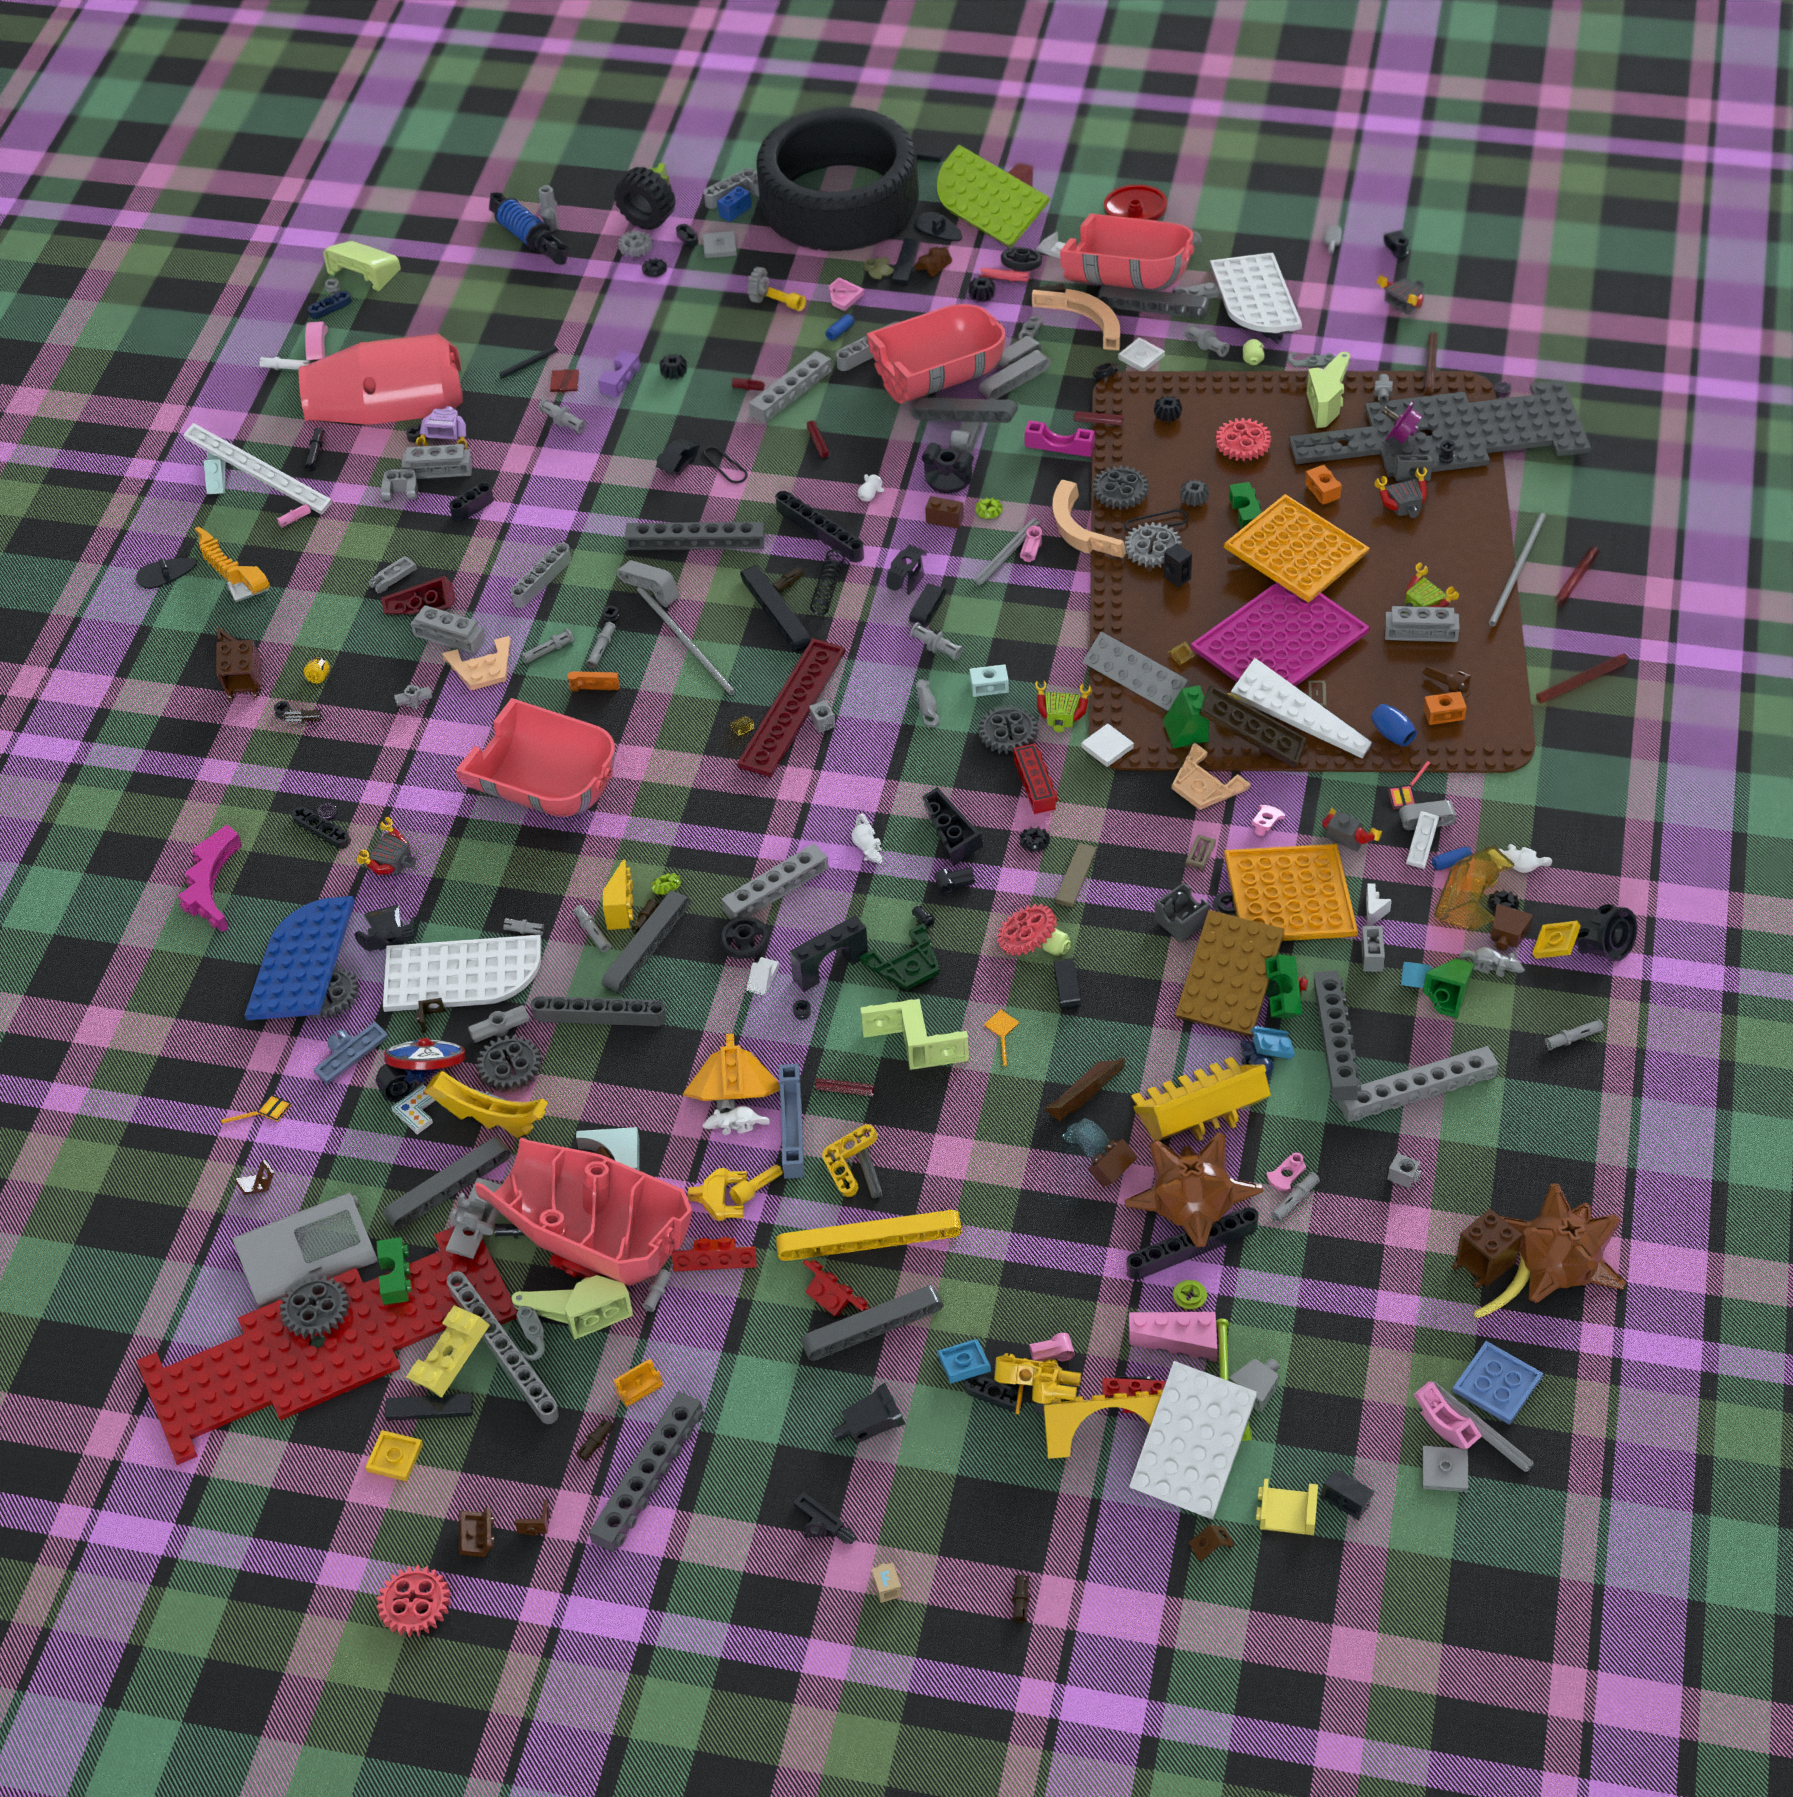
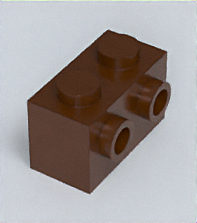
(944, 512)
(1112, 1162)

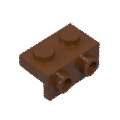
(934, 261)
(475, 1533)

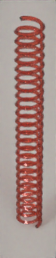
(1574, 574)

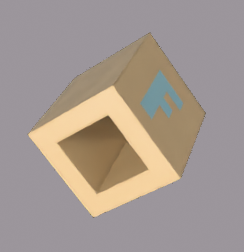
(886, 1582)

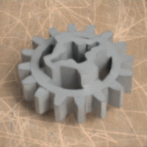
(635, 243)
(758, 284)

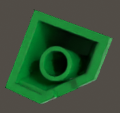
(1448, 986)

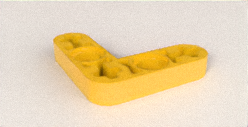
(842, 1154)

